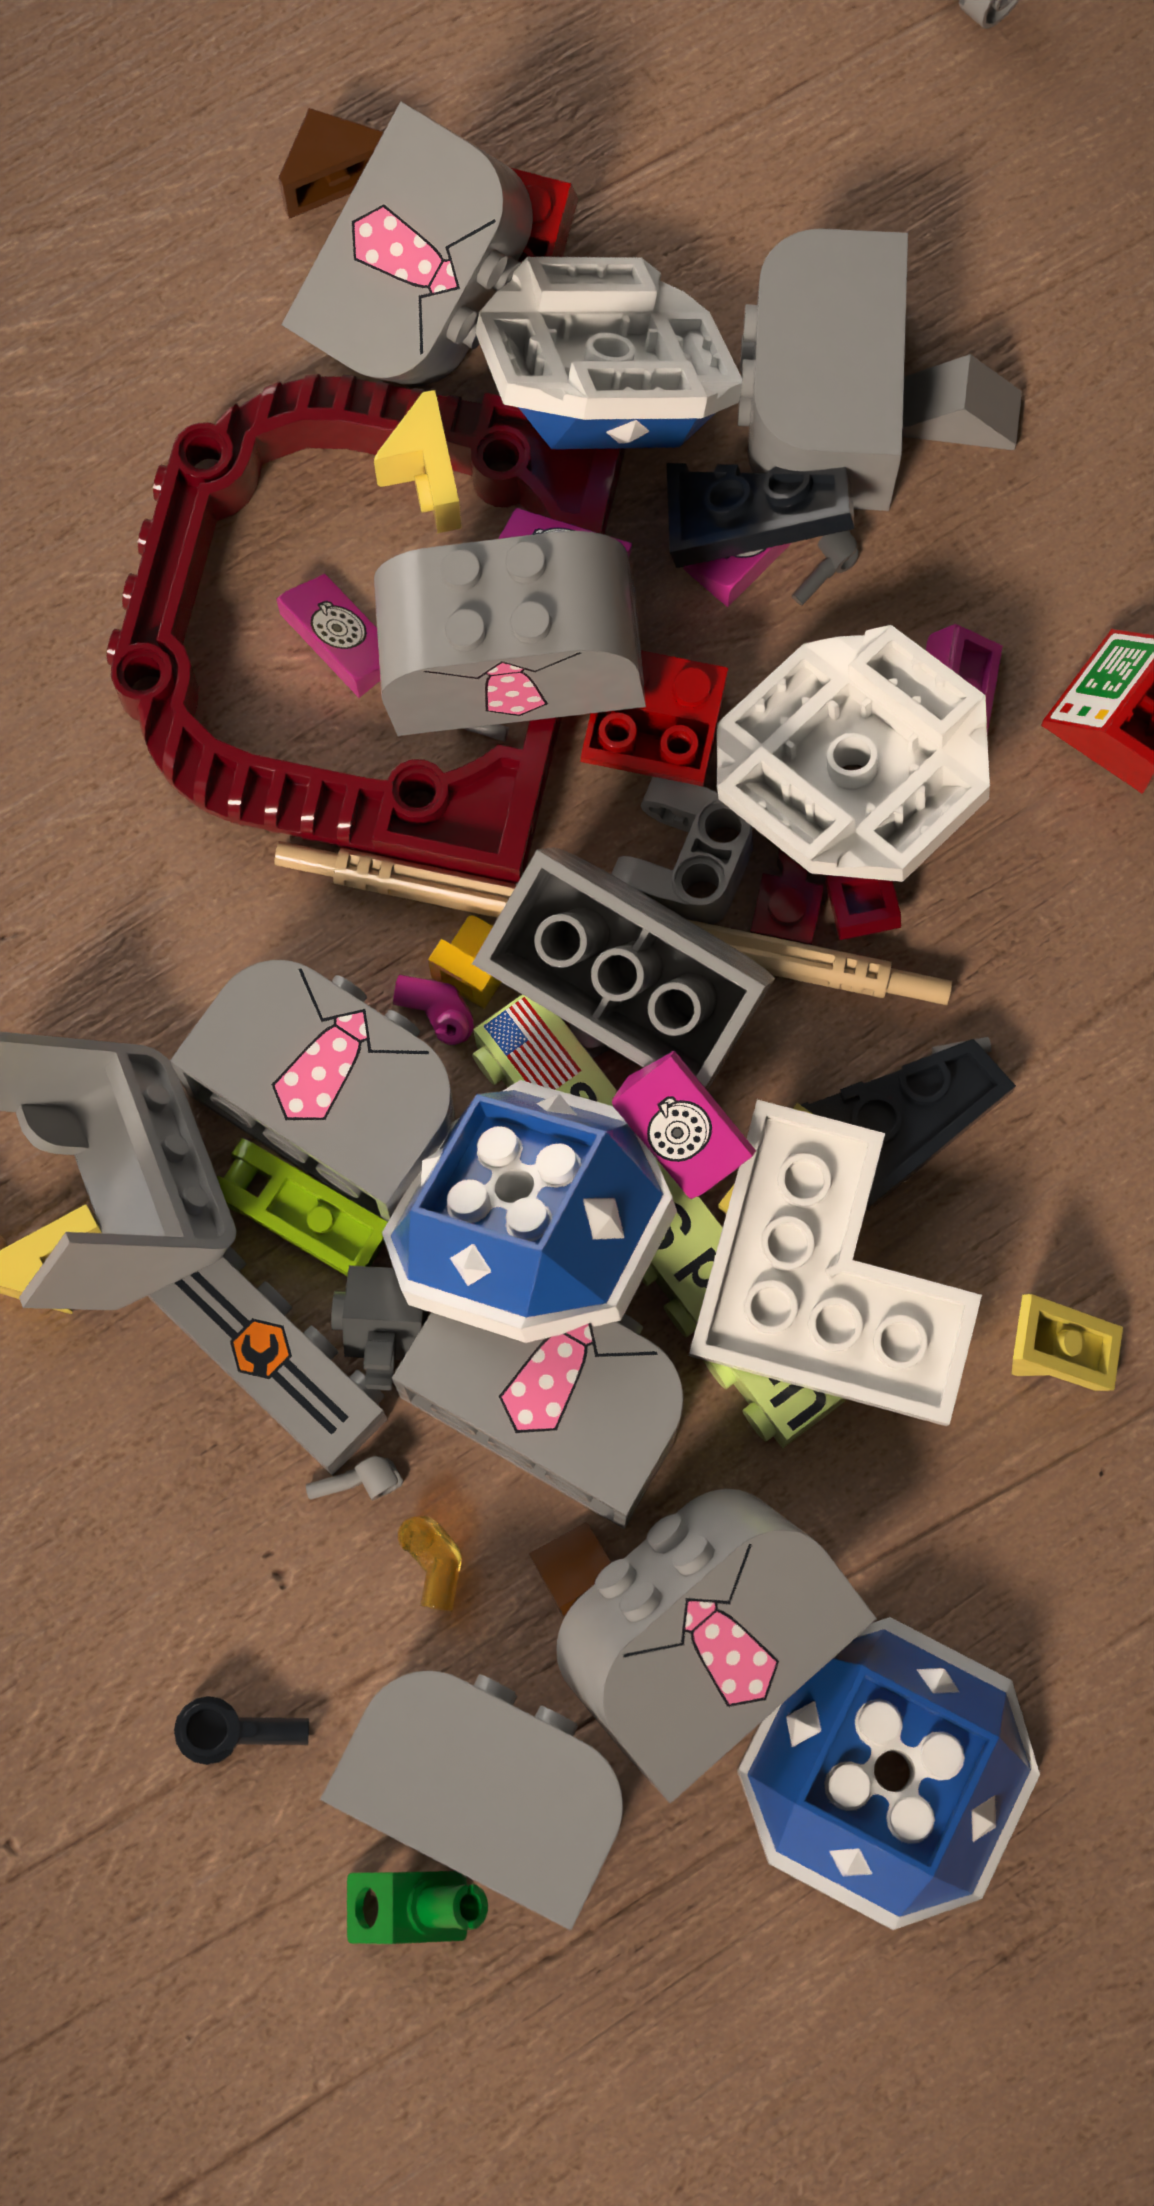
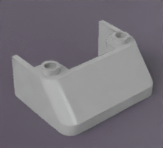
(137, 1157)

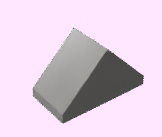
(961, 405)

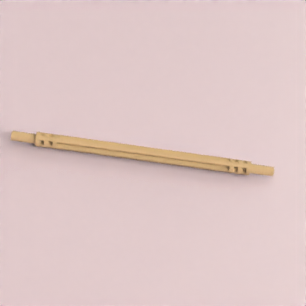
(489, 896)

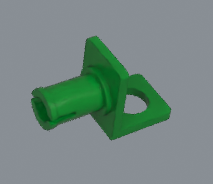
(414, 1907)

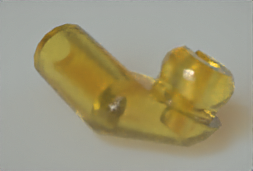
(437, 1556)

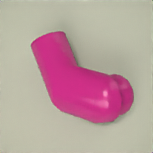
(441, 1004)

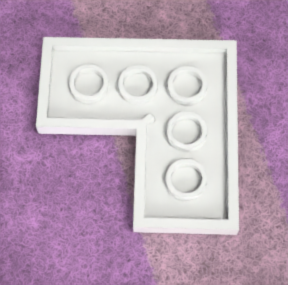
(797, 1303)

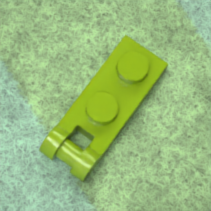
(302, 1210)

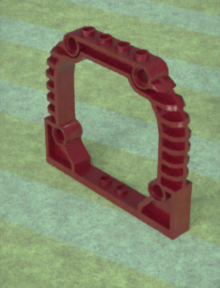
(479, 812)

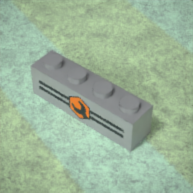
(274, 1360)

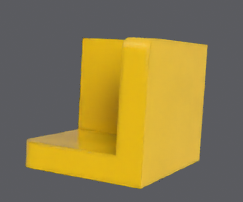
(454, 961)

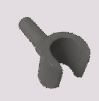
(841, 556)

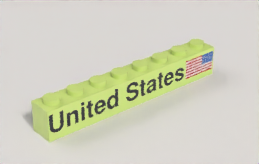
(539, 1048)

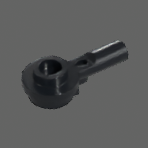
(211, 1730)

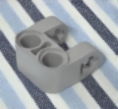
(701, 858)

